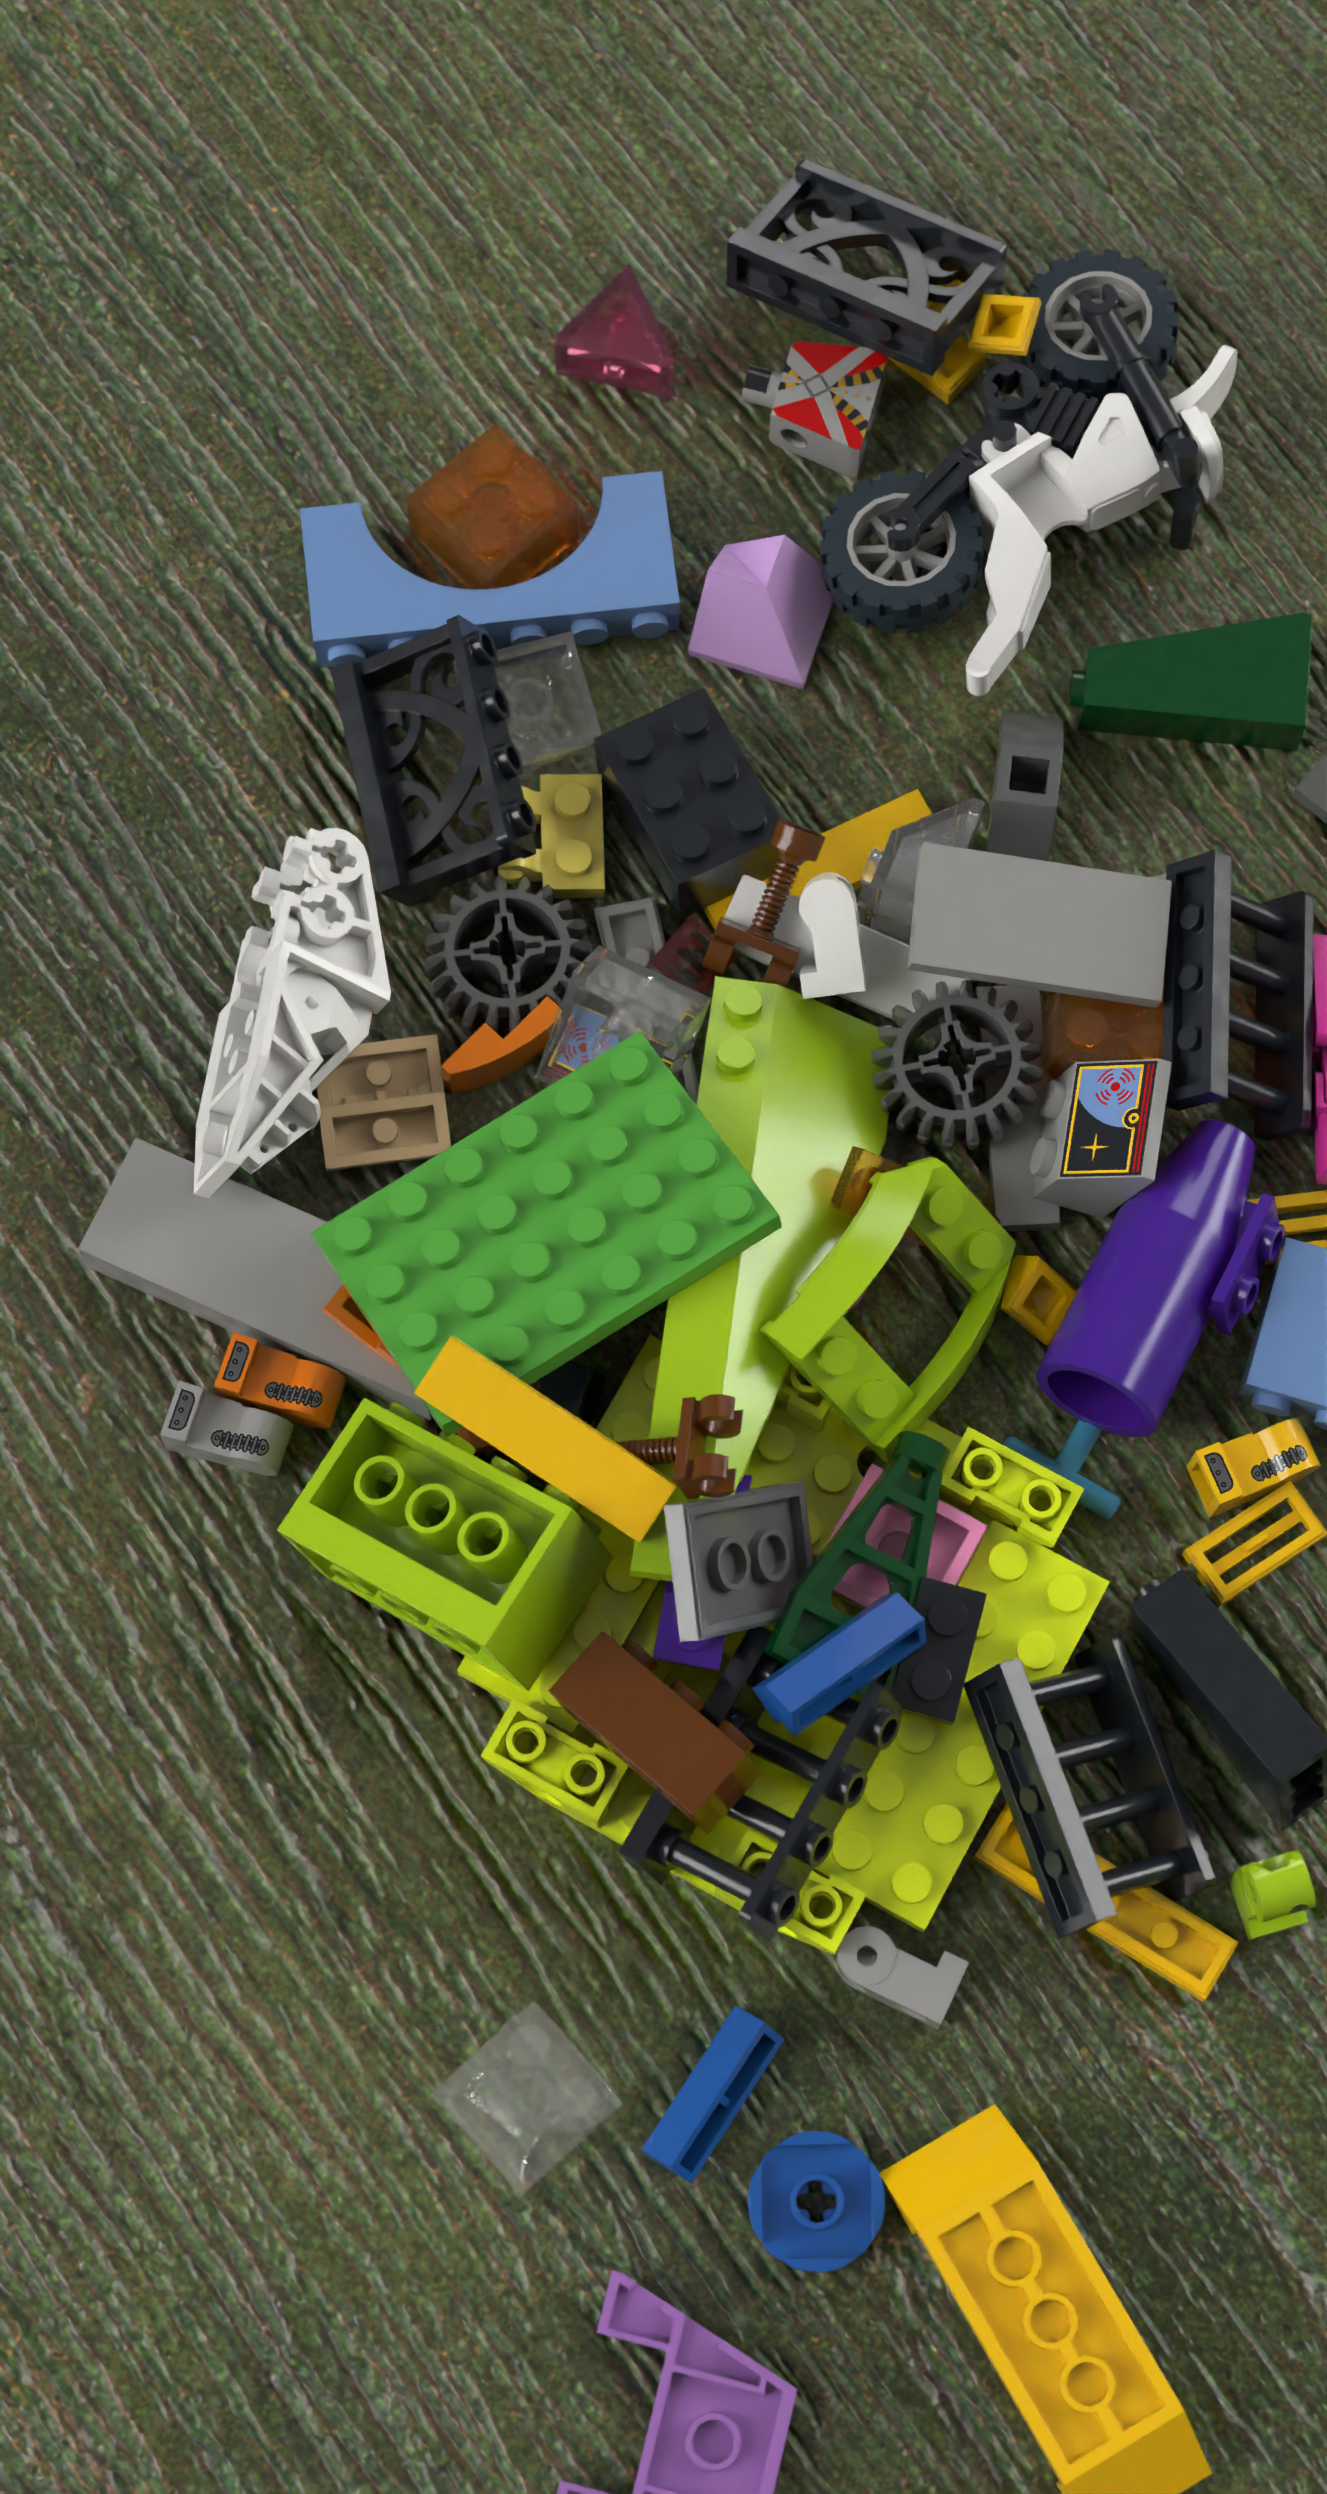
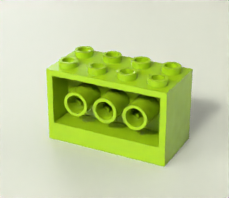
(448, 1540)

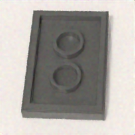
(737, 1558)

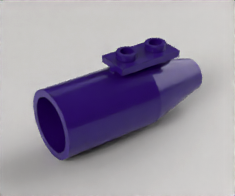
(1163, 1269)

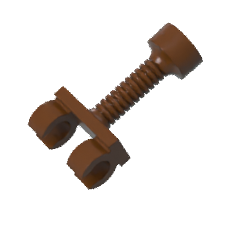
(794, 847)
(695, 1470)

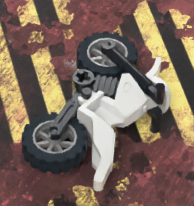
(1038, 465)

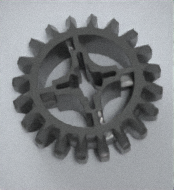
(483, 961)
(948, 1013)

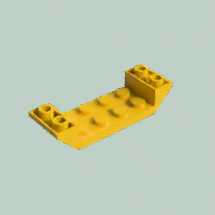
(1045, 2313)

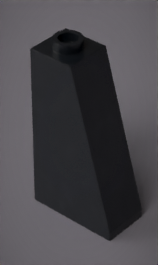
(1234, 1697)

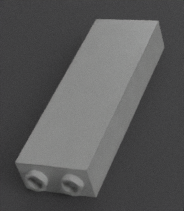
(231, 1262)

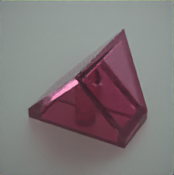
(617, 341)

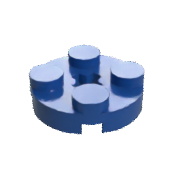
(843, 2173)

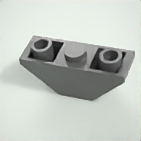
(1025, 785)

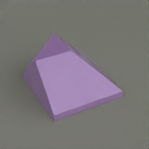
(763, 610)

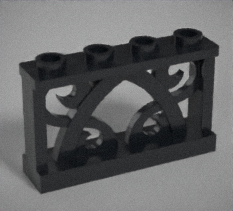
(882, 311)
(369, 720)

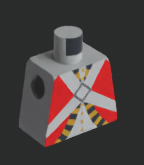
(822, 402)

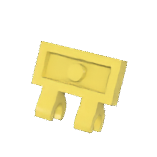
(571, 837)

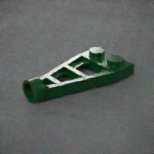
(809, 1608)

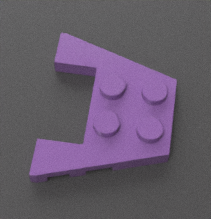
(715, 2411)

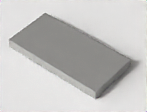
(1039, 925)

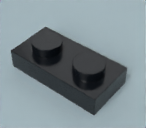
(935, 1673)

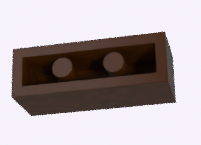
(657, 1729)

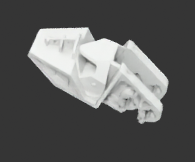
(293, 1007)

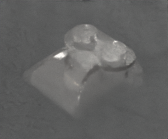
(546, 699)
(527, 2097)

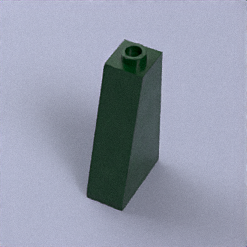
(1202, 685)

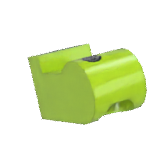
(1273, 1894)

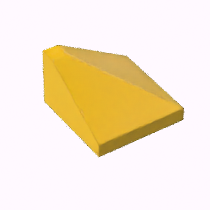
(1004, 324)
(1037, 1297)

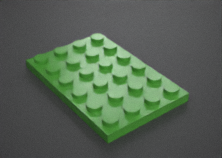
(550, 1223)

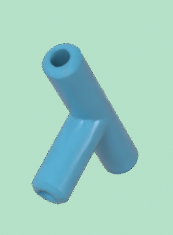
(1069, 1463)

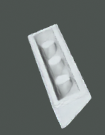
(884, 956)

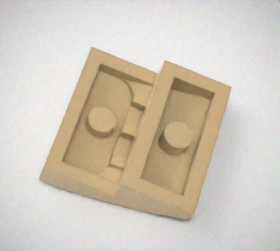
(385, 1105)

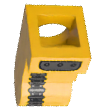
(1251, 1466)

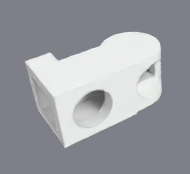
(832, 914)

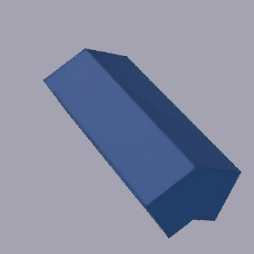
(842, 1663)
(713, 2094)

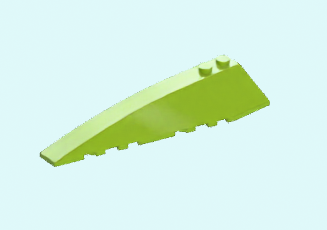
(790, 1100)

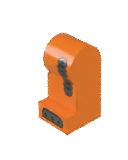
(279, 1383)

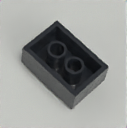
(689, 801)

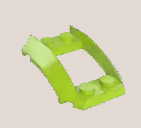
(837, 1357)

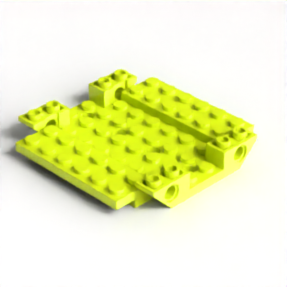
(933, 1779)

